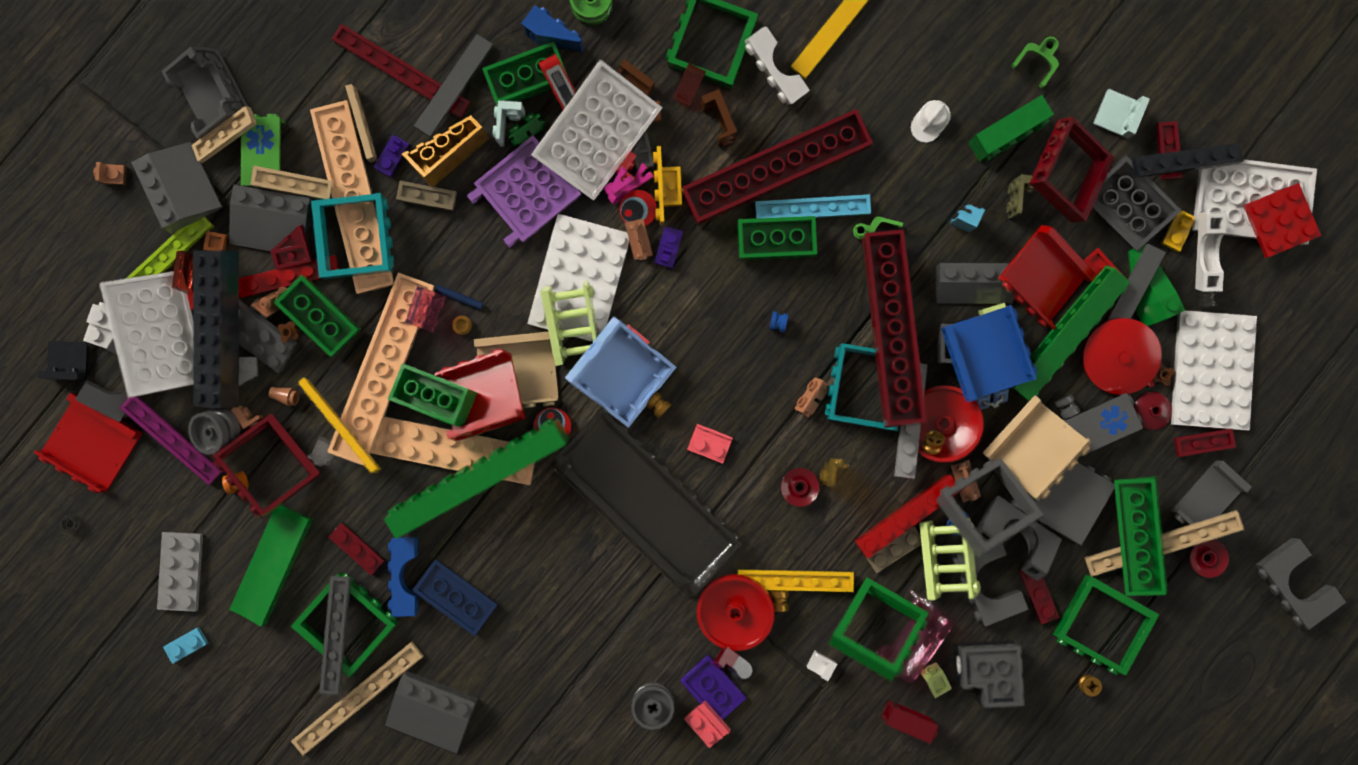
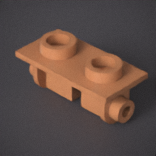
(638, 239)
(266, 304)
(816, 389)
(962, 470)

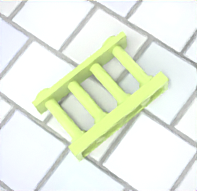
(553, 317)
(933, 569)

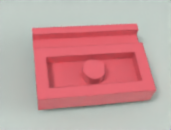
(709, 443)
(707, 724)

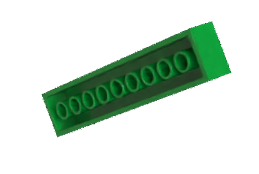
(475, 479)

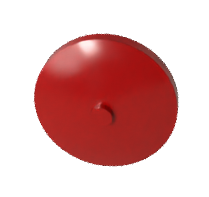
(1121, 356)
(953, 417)
(735, 612)

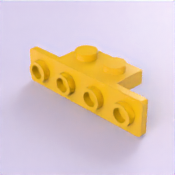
(669, 186)

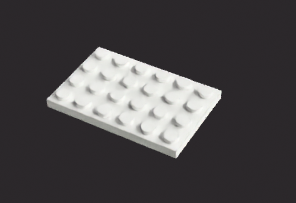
(596, 130)
(1232, 186)
(575, 255)
(151, 332)
(1213, 370)

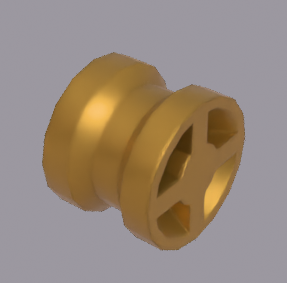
(933, 442)
(1087, 682)

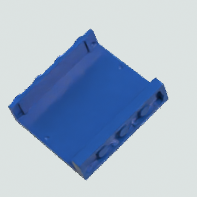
(989, 353)

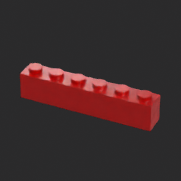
(903, 518)

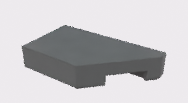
(643, 153)

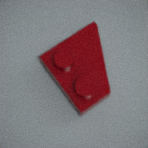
(292, 250)

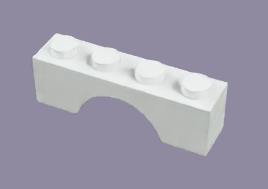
(761, 46)
(1208, 269)

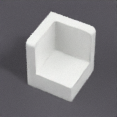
(821, 665)

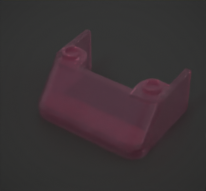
(930, 639)

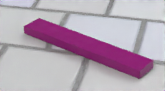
(170, 439)

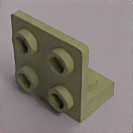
(1016, 190)

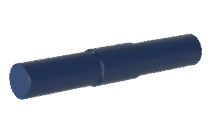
(459, 297)

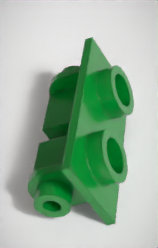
(530, 123)

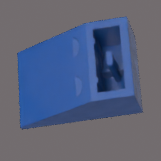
(544, 29)

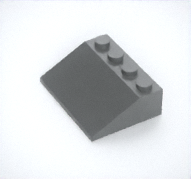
(176, 186)
(1134, 205)
(266, 217)
(431, 711)

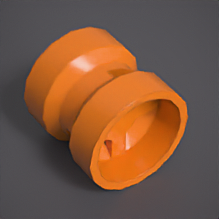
(230, 490)

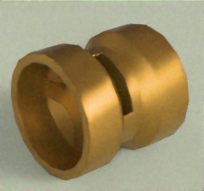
(658, 405)
(779, 600)

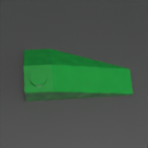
(1160, 298)

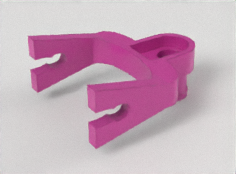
(619, 188)

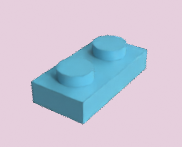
(185, 645)

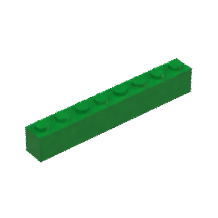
(1073, 328)

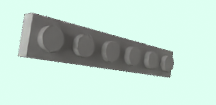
(908, 443)

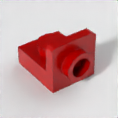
(628, 164)

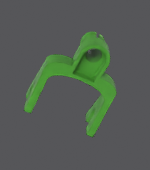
(1045, 53)
(875, 223)

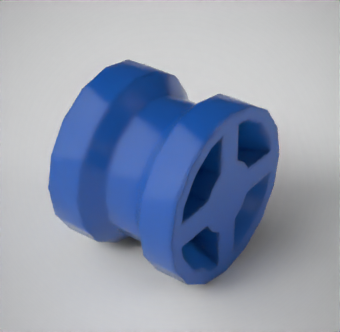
(778, 321)

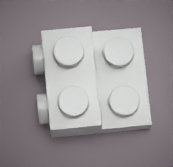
(99, 328)

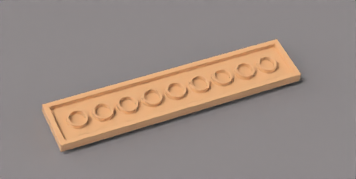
(347, 170)
(379, 369)
(431, 447)

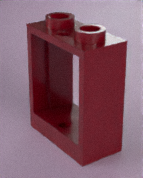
(910, 721)

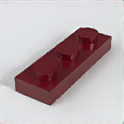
(1168, 142)
(1204, 442)
(356, 548)
(1040, 598)

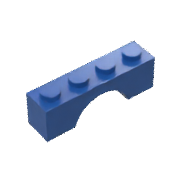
(402, 601)

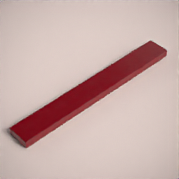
(394, 67)

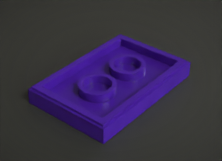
(714, 686)

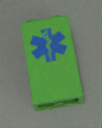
(261, 146)

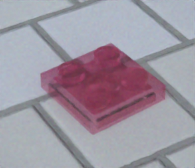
(425, 309)

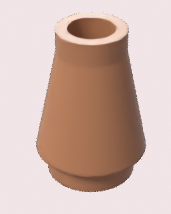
(287, 396)

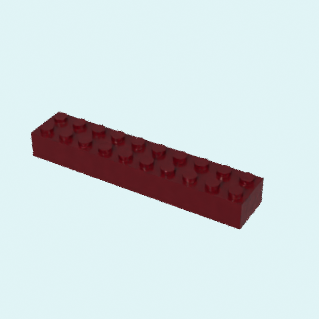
(777, 167)
(894, 329)

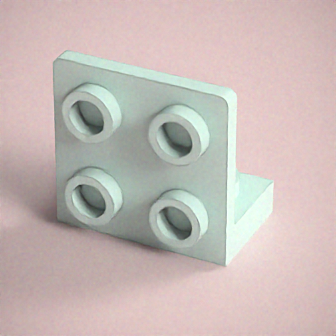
(505, 109)
(1120, 113)

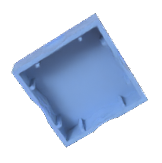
(620, 372)

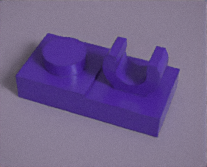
(391, 156)
(668, 247)

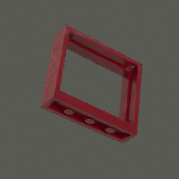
(1095, 176)
(233, 480)

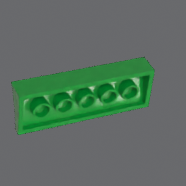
(1141, 536)
(271, 565)

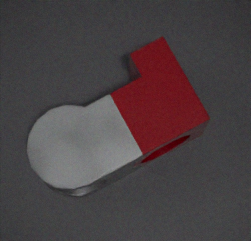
(733, 662)

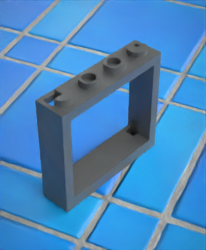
(963, 524)

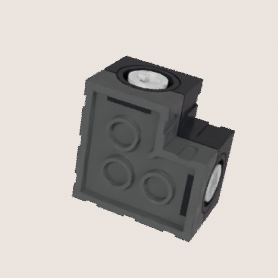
(993, 670)

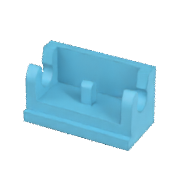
(968, 221)

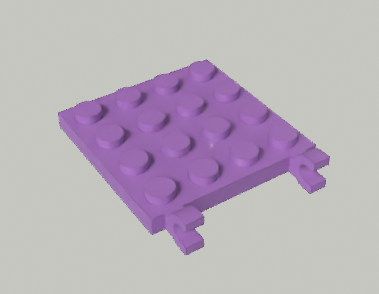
(524, 192)

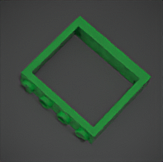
(710, 76)
(373, 605)
(1073, 609)
(865, 656)

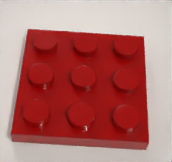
(1282, 220)

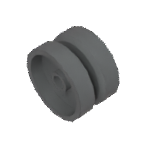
(213, 430)
(648, 716)

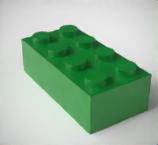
(520, 75)
(1012, 127)
(777, 238)
(317, 315)
(432, 395)

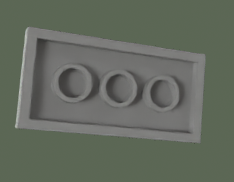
(180, 571)

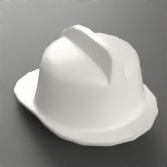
(930, 121)

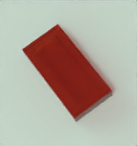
(689, 84)
(183, 272)

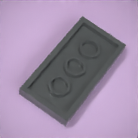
(263, 339)

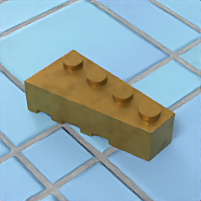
(446, 151)

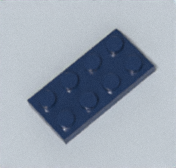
(455, 597)

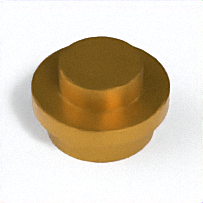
(462, 325)

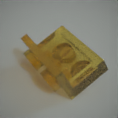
(828, 474)

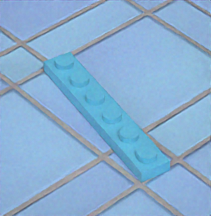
(816, 207)

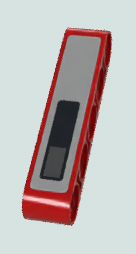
(558, 80)

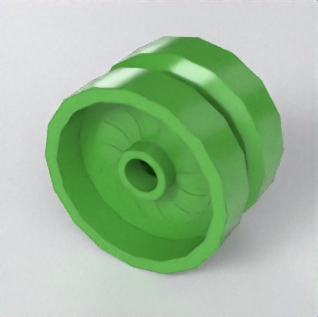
(591, 12)

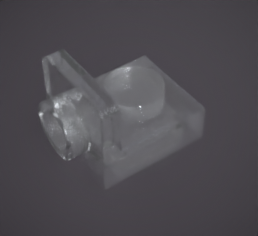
(319, 454)

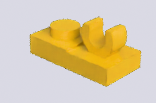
(1178, 231)

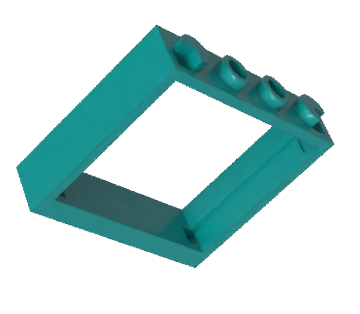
(322, 242)
(834, 389)

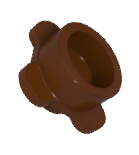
(293, 331)
(1166, 380)

